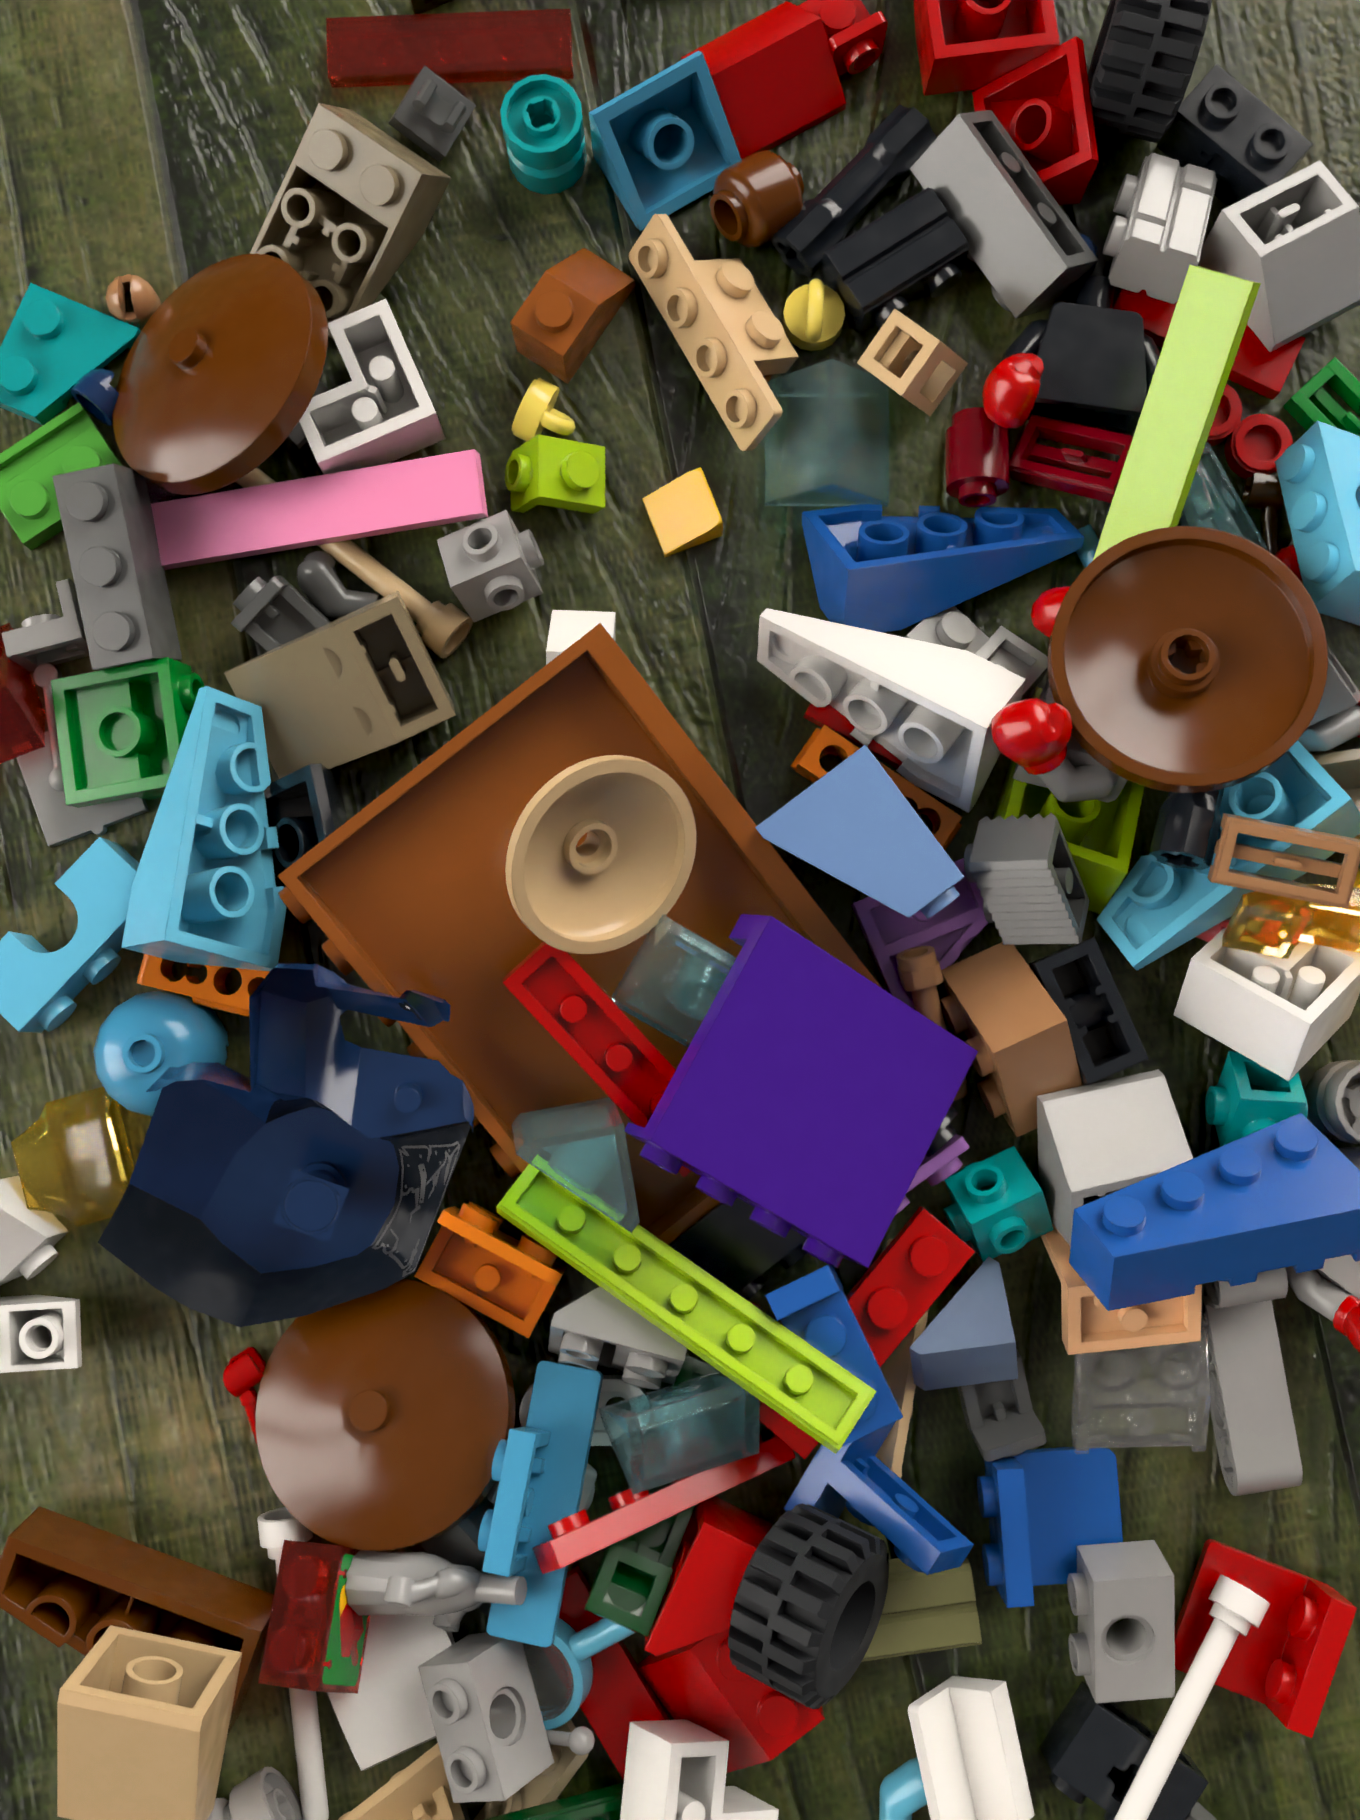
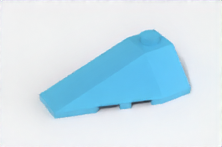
(208, 863)
(1169, 905)

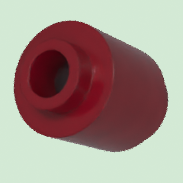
(976, 458)

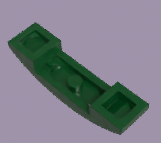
(639, 1567)

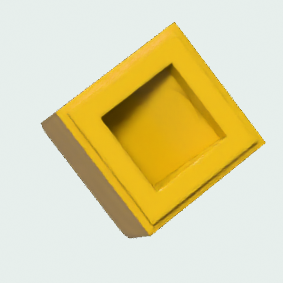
(684, 513)

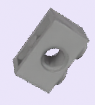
(1138, 1653)
(486, 1717)

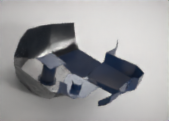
(307, 1173)

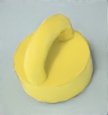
(813, 316)
(538, 412)

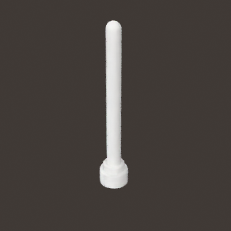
(273, 1529)
(1233, 1613)

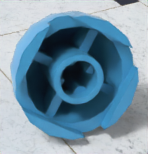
(149, 1037)

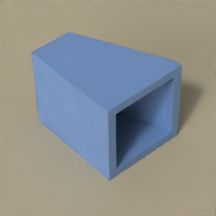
(868, 837)

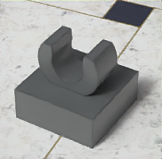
(432, 114)

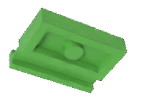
(27, 468)

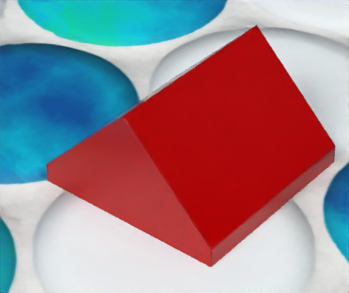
(774, 77)
(1049, 117)

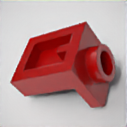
(851, 31)

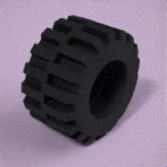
(1145, 64)
(809, 1605)

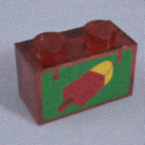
(312, 1630)

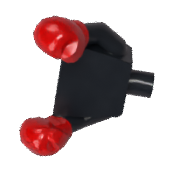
(1076, 365)

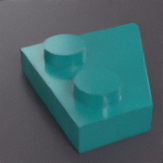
(52, 349)

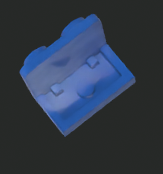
(1041, 1511)

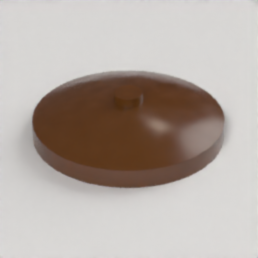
(220, 374)
(1187, 659)
(384, 1416)

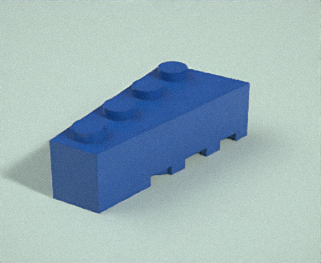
(1221, 1217)

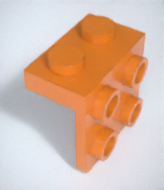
(491, 1269)

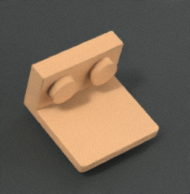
(1092, 1328)

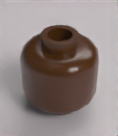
(756, 198)

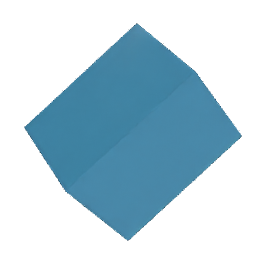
(663, 140)

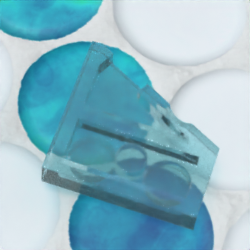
(1215, 503)

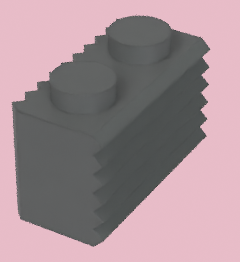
(1027, 880)

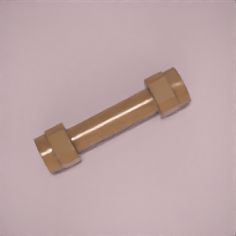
(920, 974)

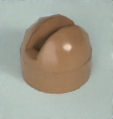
(143, 297)

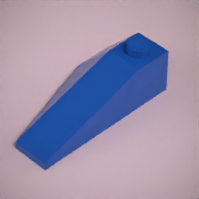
(907, 568)

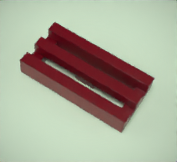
(1063, 479)

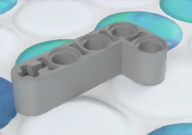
(1250, 1386)

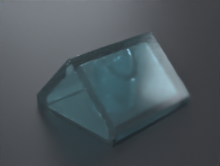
(829, 438)
(673, 979)
(584, 1152)
(682, 1430)

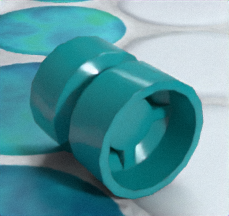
(544, 133)

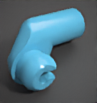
(902, 1792)

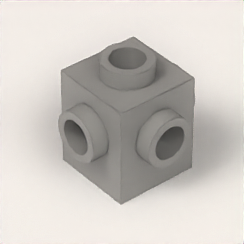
(491, 565)

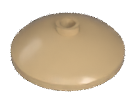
(624, 871)

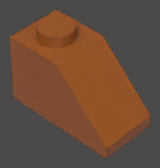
(569, 312)

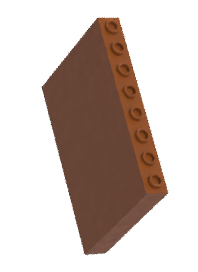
(424, 904)

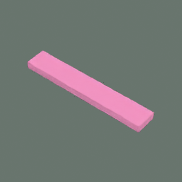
(320, 509)

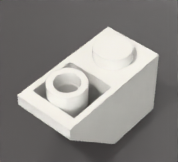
(39, 1333)

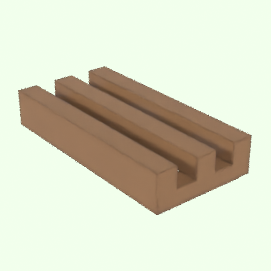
(1227, 848)

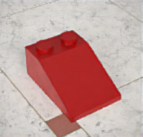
(979, 40)

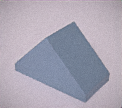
(969, 1338)

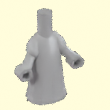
(425, 1586)

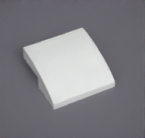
(391, 1703)

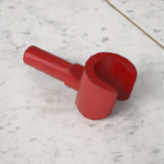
(241, 1376)

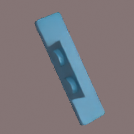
(539, 1483)

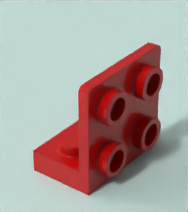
(1292, 1652)

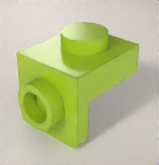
(556, 475)

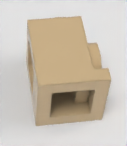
(912, 362)

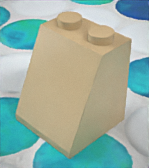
(144, 1728)

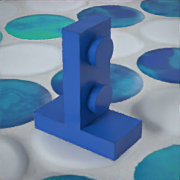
(822, 1316)
(881, 1500)

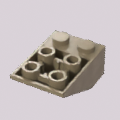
(350, 209)
(344, 688)

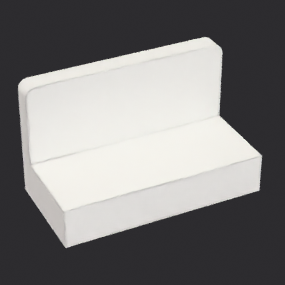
(970, 1752)

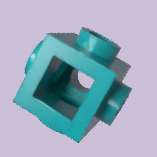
(1251, 1099)
(997, 1205)

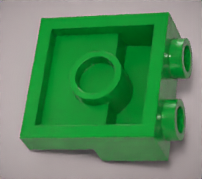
(122, 729)

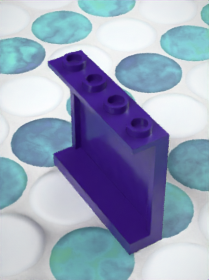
(806, 1095)

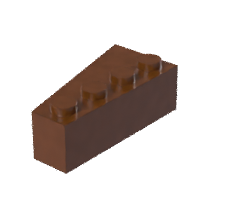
(80, 1580)

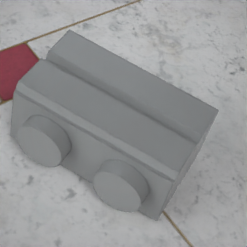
(1161, 226)

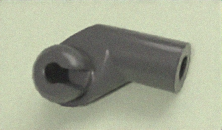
(325, 590)

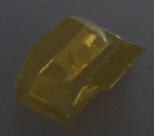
(75, 1158)

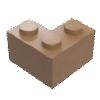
(1014, 1028)

